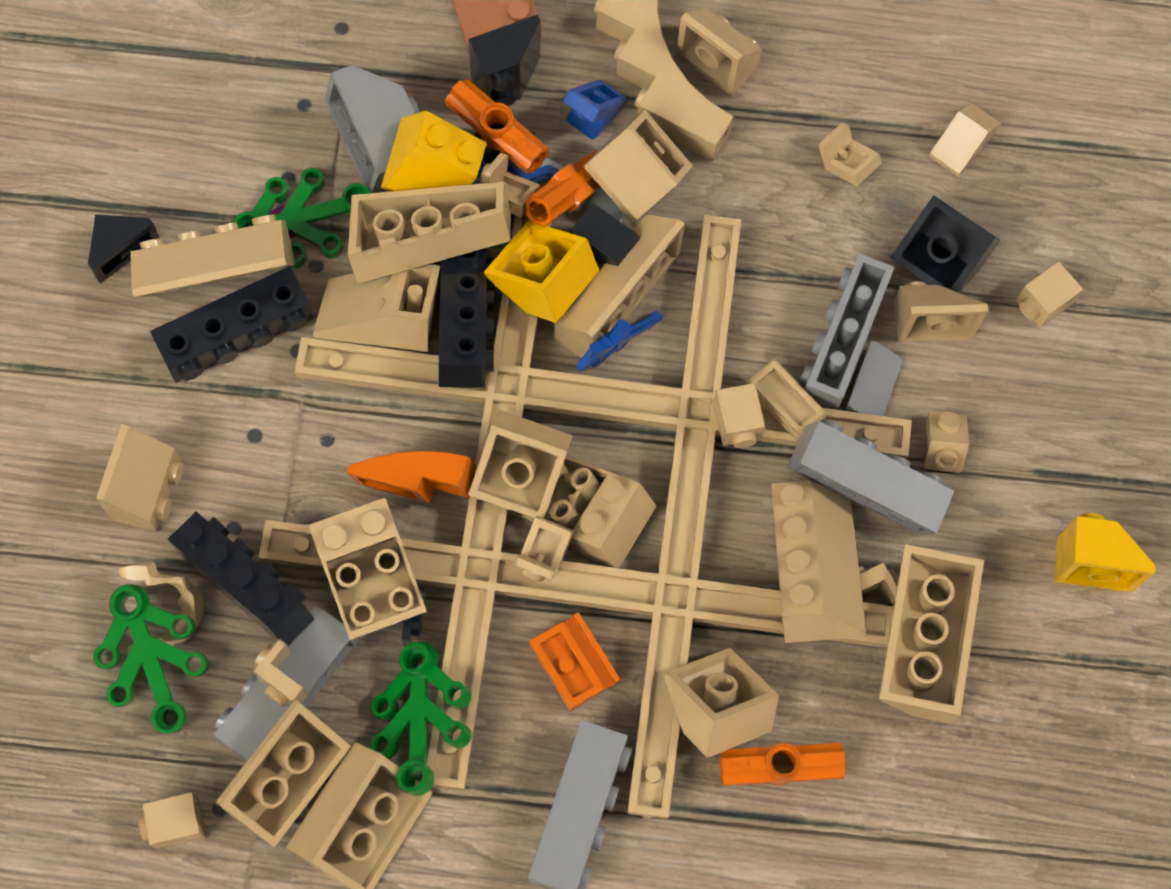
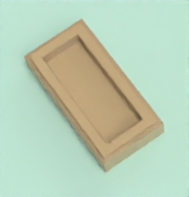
(786, 399)

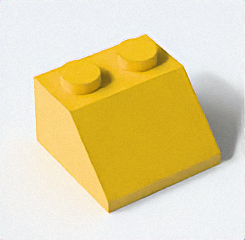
(432, 155)
(543, 270)
(1100, 556)

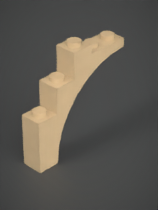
(665, 91)

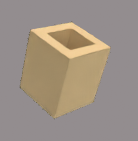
(1048, 295)
(739, 415)
(172, 821)

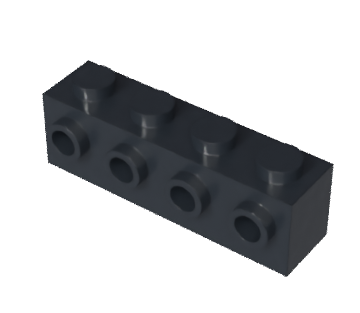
(464, 321)
(232, 325)
(241, 579)

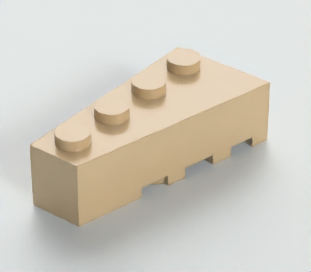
(424, 226)

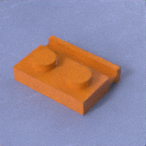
(574, 661)

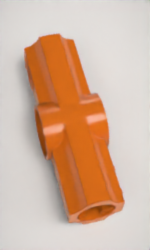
(481, 112)
(561, 193)
(808, 763)

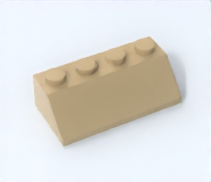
(210, 258)
(621, 288)
(817, 563)
(931, 633)

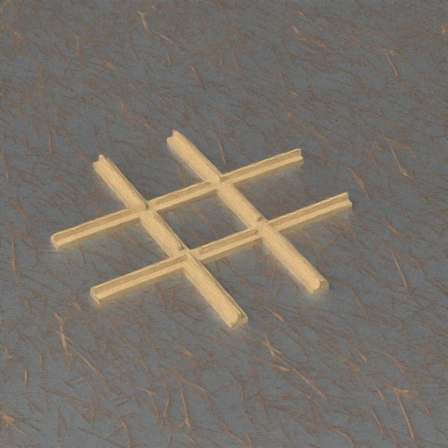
(673, 595)

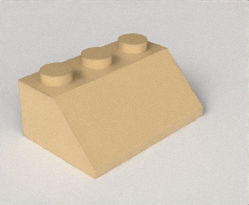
(283, 774)
(358, 820)

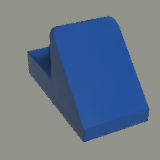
(593, 107)

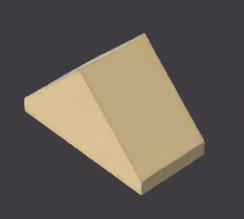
(964, 138)

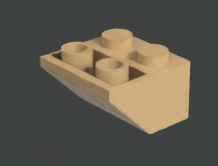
(638, 165)

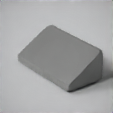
(874, 381)

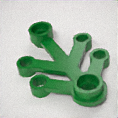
(298, 217)
(146, 653)
(416, 712)

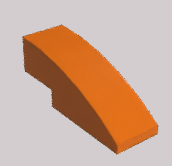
(416, 474)

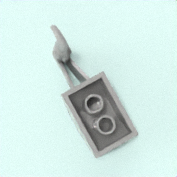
(368, 118)

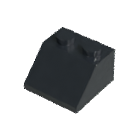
(505, 59)
(944, 247)

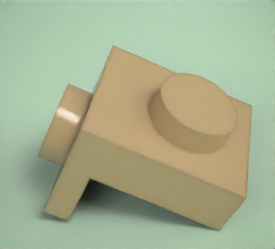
(847, 157)
(517, 188)
(946, 441)
(544, 549)
(880, 579)
(279, 686)

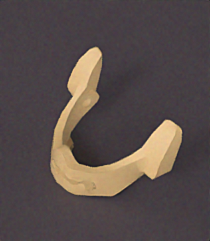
(190, 601)

